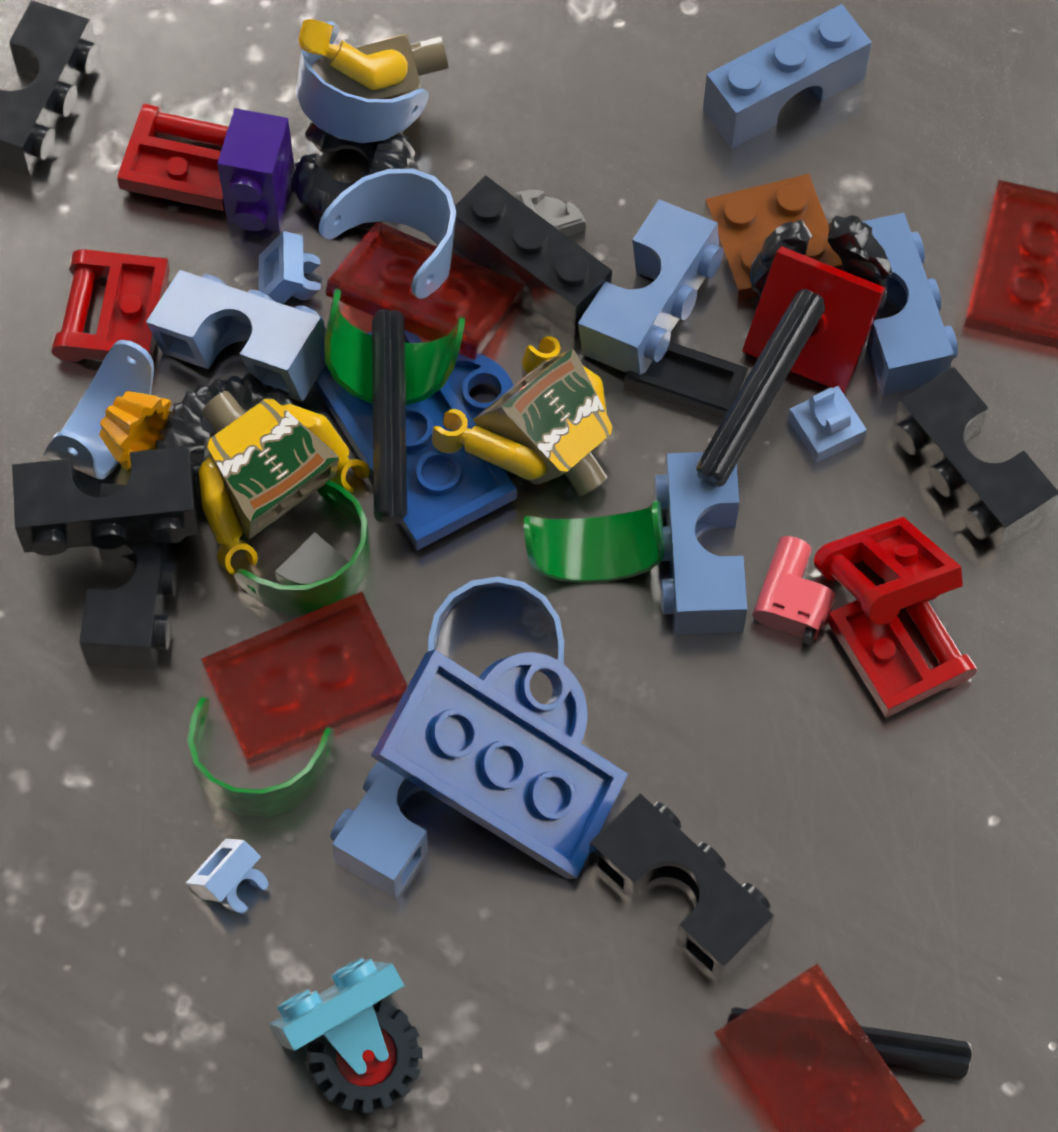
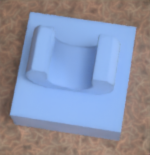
(283, 269)
(827, 424)
(224, 870)

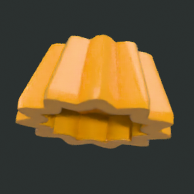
(133, 424)

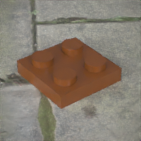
(754, 213)

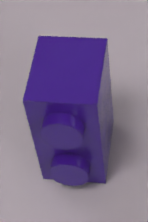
(256, 170)

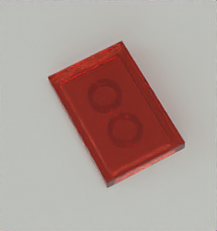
(1018, 267)
(381, 276)
(305, 677)
(815, 1063)

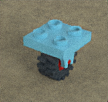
(355, 1042)

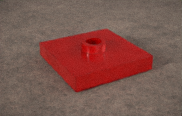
(843, 328)

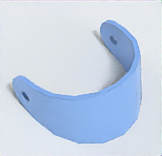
(350, 115)
(405, 199)
(80, 434)
(490, 583)

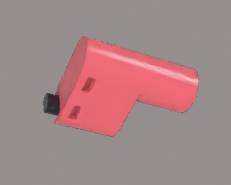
(787, 598)

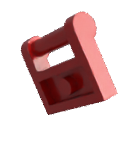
(171, 167)
(130, 297)
(901, 556)
(892, 662)

